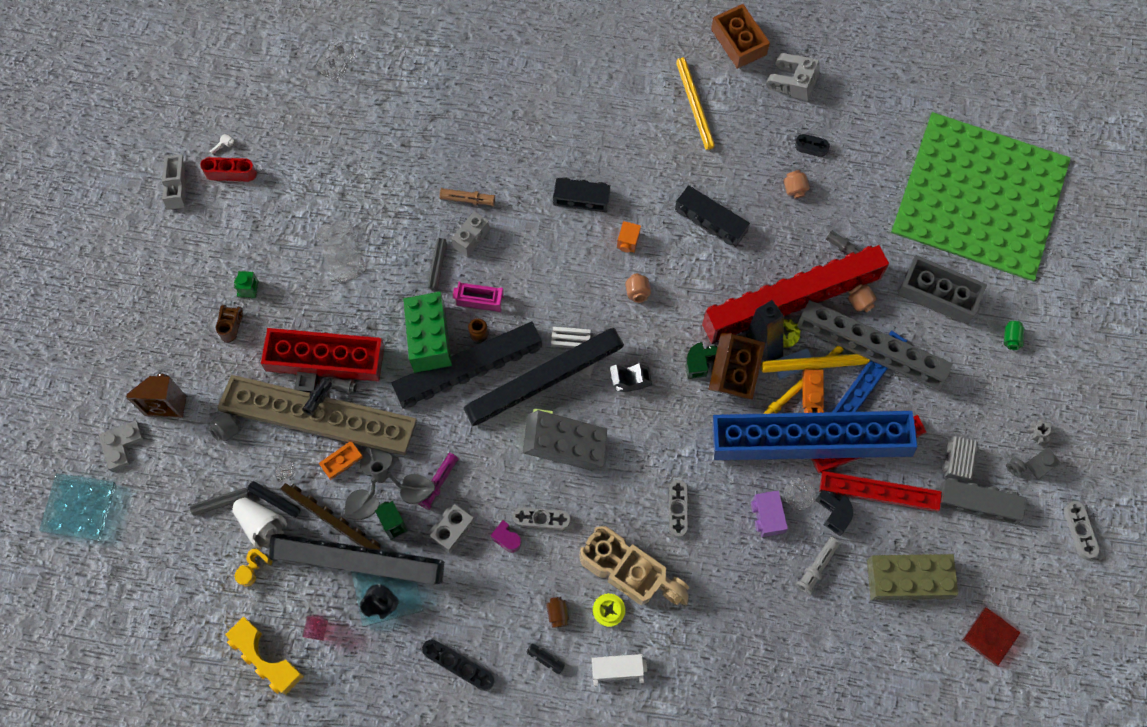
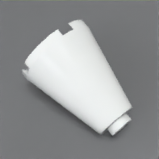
(258, 522)

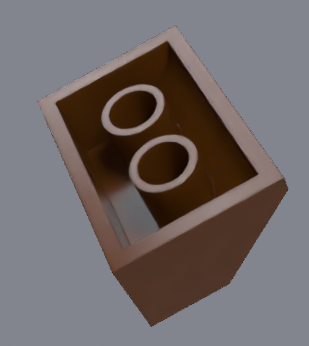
(158, 397)

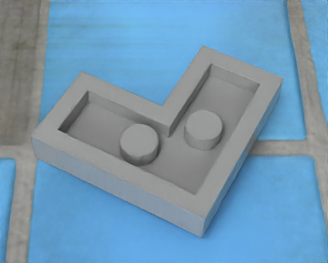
(115, 441)

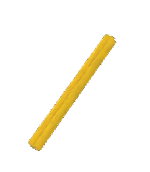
(695, 103)
(813, 363)

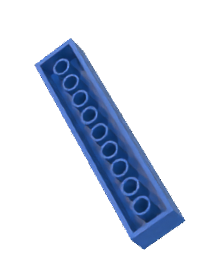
(814, 435)

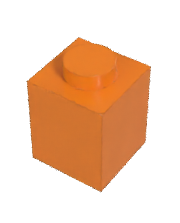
(628, 237)

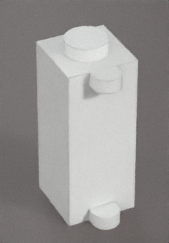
(618, 668)

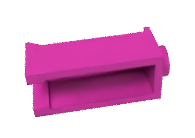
(476, 302)

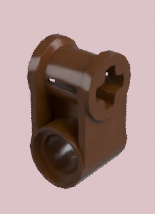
(229, 319)

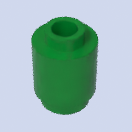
(1014, 335)

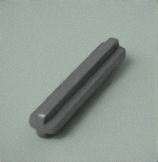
(437, 263)
(218, 502)

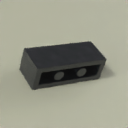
(581, 194)

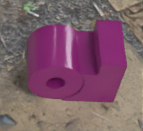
(508, 540)

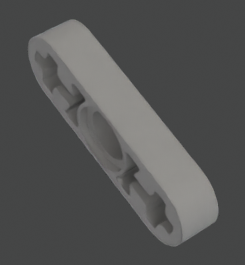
(526, 522)
(683, 523)
(1091, 543)

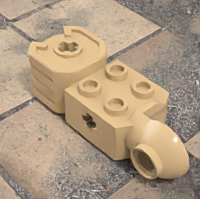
(629, 568)

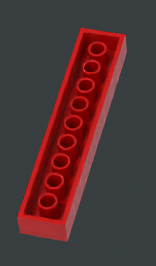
(794, 293)

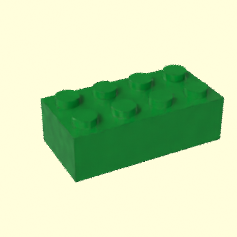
(427, 332)

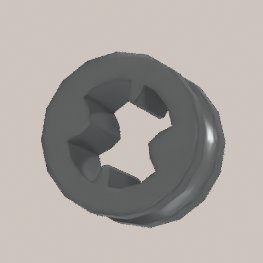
(1016, 466)

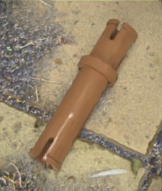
(447, 194)

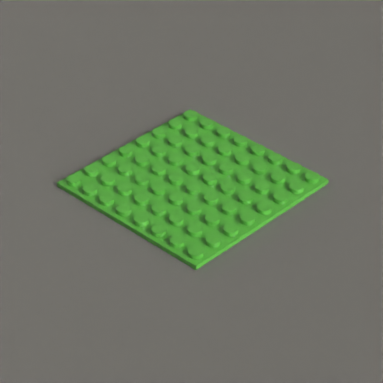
(981, 196)

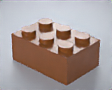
(740, 36)

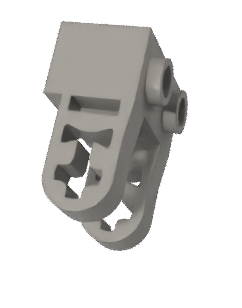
(804, 78)

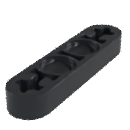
(459, 662)

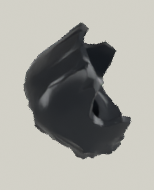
(378, 601)

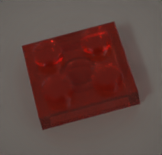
(991, 636)

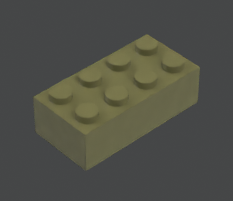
(912, 577)

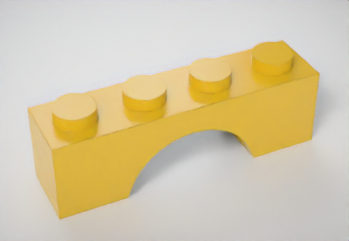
(246, 639)

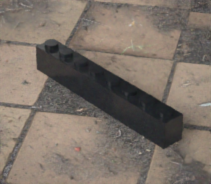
(468, 364)

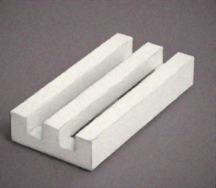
(574, 331)

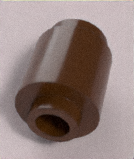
(478, 330)
(557, 612)

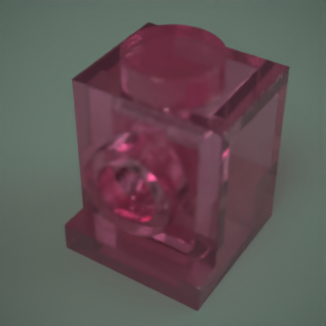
(315, 627)

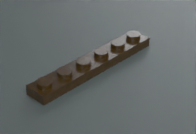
(325, 514)

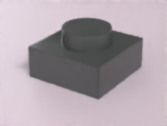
(305, 382)

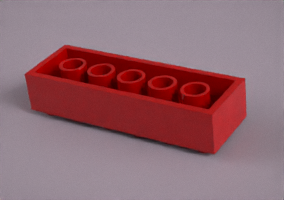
(323, 354)

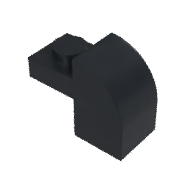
(630, 378)
(841, 511)

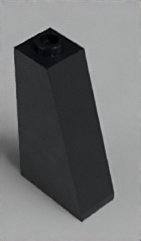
(768, 328)

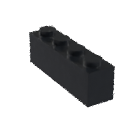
(712, 216)

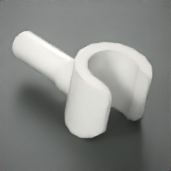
(224, 140)

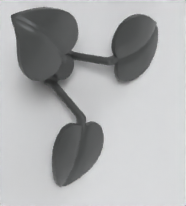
(375, 464)

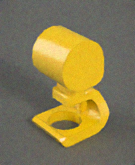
(245, 574)

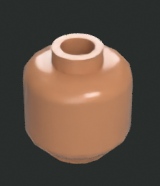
(796, 184)
(638, 288)
(862, 298)

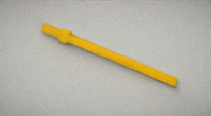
(775, 407)

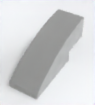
(174, 182)

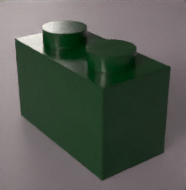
(391, 519)

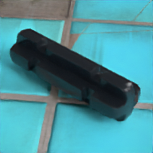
(545, 658)

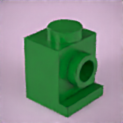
(246, 284)

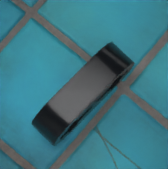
(812, 145)

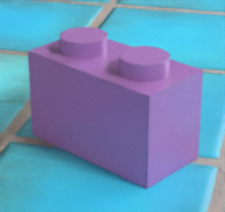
(769, 514)

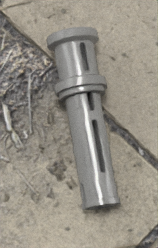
(813, 572)

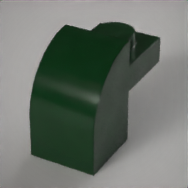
(697, 360)

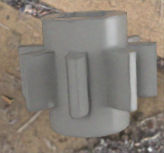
(1041, 434)

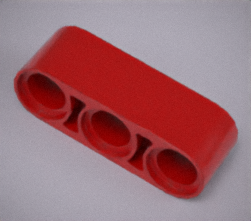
(236, 173)

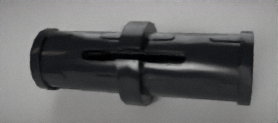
(317, 396)

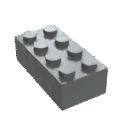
(942, 289)
(565, 440)

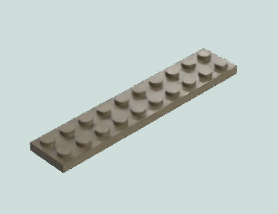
(331, 418)

